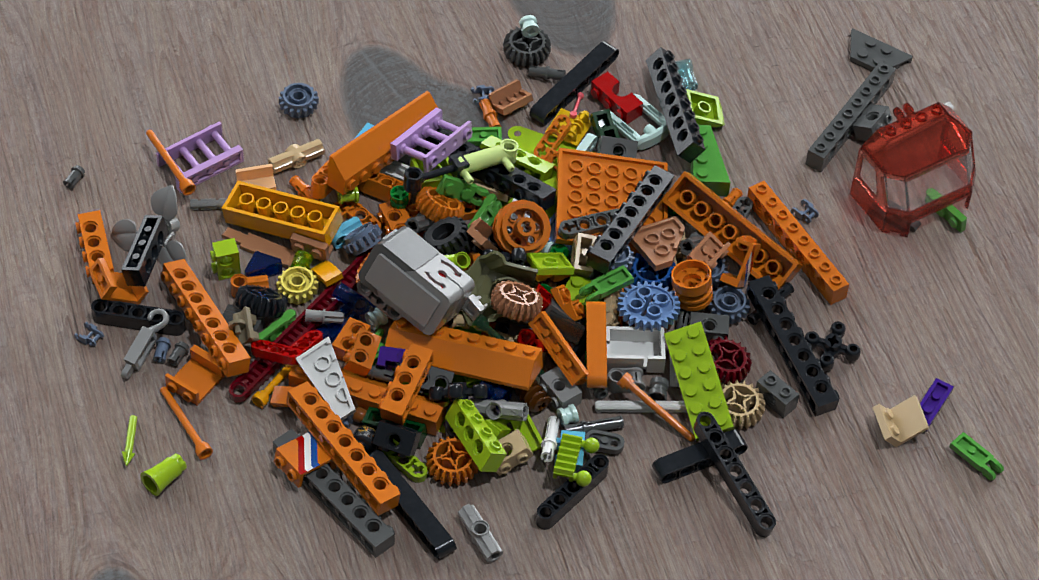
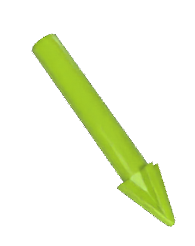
(128, 453)

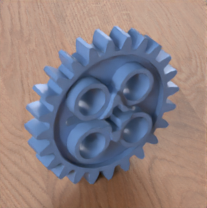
(659, 312)

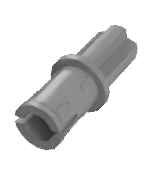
(324, 316)

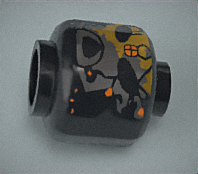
(365, 436)

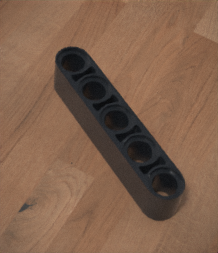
(135, 316)
(693, 458)
(571, 499)

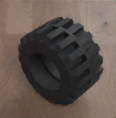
(449, 236)

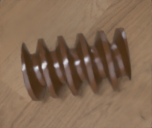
(534, 397)

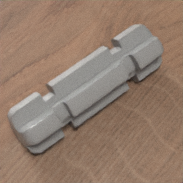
(207, 203)

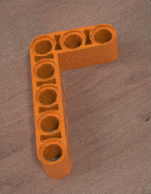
(376, 186)

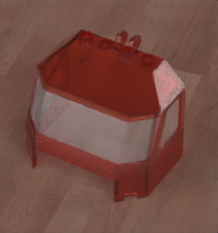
(914, 167)

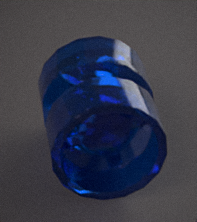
(497, 392)

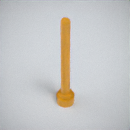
(261, 397)

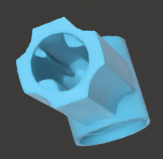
(345, 228)

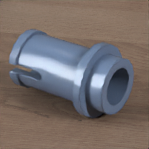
(163, 345)

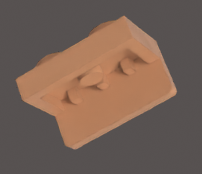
(509, 98)
(480, 232)
(318, 249)
(709, 250)

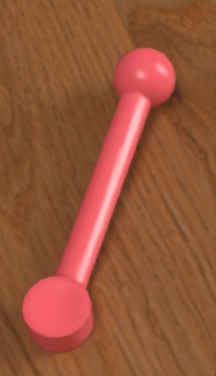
(573, 114)

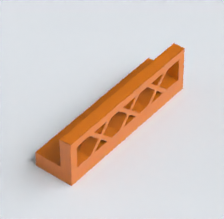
(559, 349)

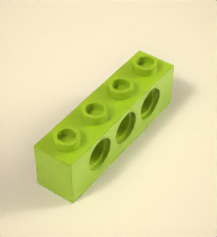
(525, 161)
(475, 435)

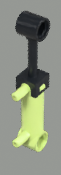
(461, 165)

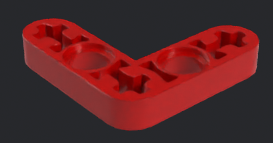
(283, 353)

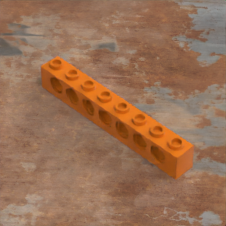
(798, 243)
(205, 318)
(343, 448)

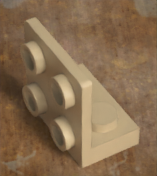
(901, 421)

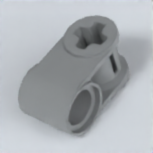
(617, 373)

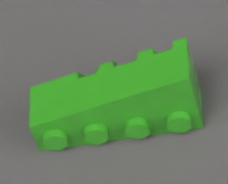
(710, 166)

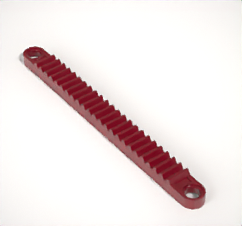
(262, 368)

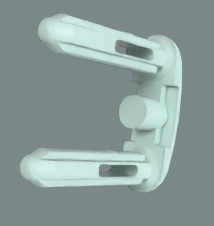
(652, 135)

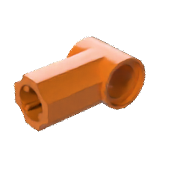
(241, 280)

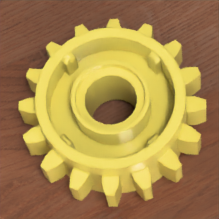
(298, 284)

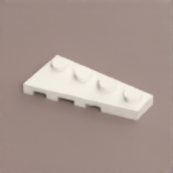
(326, 375)

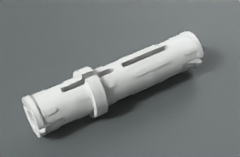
(549, 443)

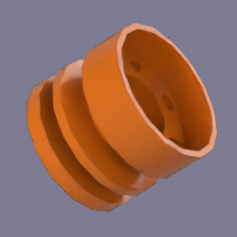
(692, 284)

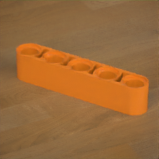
(596, 344)

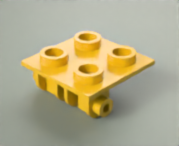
(579, 127)

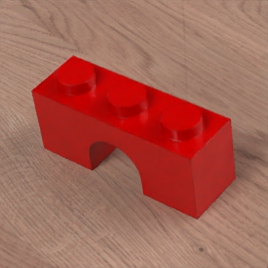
(625, 107)

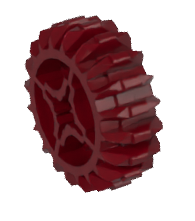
(726, 356)

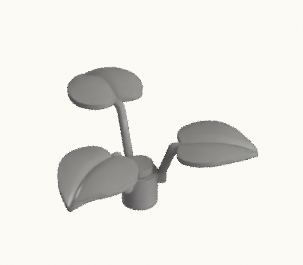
(162, 203)

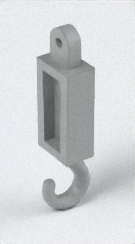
(143, 344)

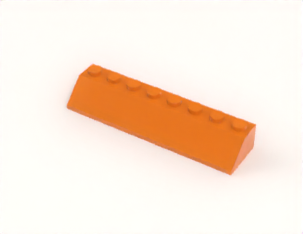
(372, 149)
(712, 214)
(473, 354)
(369, 393)

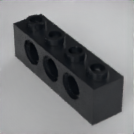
(145, 250)

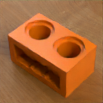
(341, 342)
(365, 354)

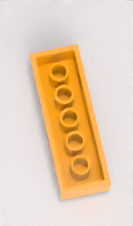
(281, 213)

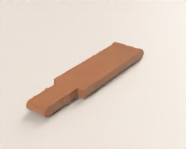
(255, 243)

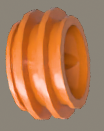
(538, 220)

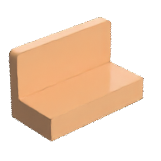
(257, 175)

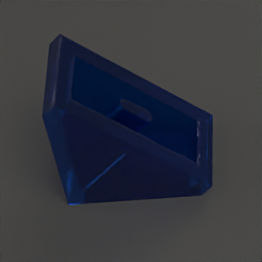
(263, 265)

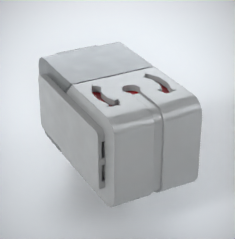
(413, 281)

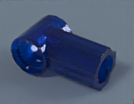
(350, 297)

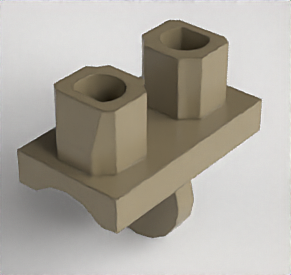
(243, 326)

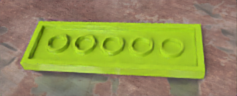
(698, 375)

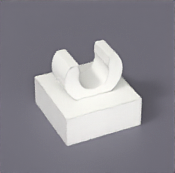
(474, 307)

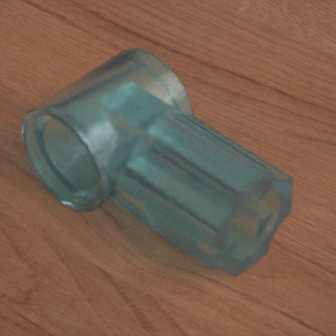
(686, 72)

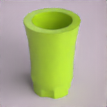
(163, 473)

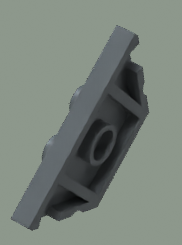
(869, 52)

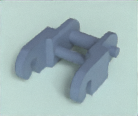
(482, 90)
(802, 215)
(85, 339)

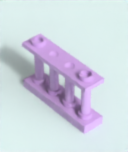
(427, 127)
(214, 165)

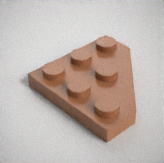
(659, 242)

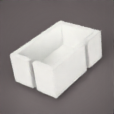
(635, 348)

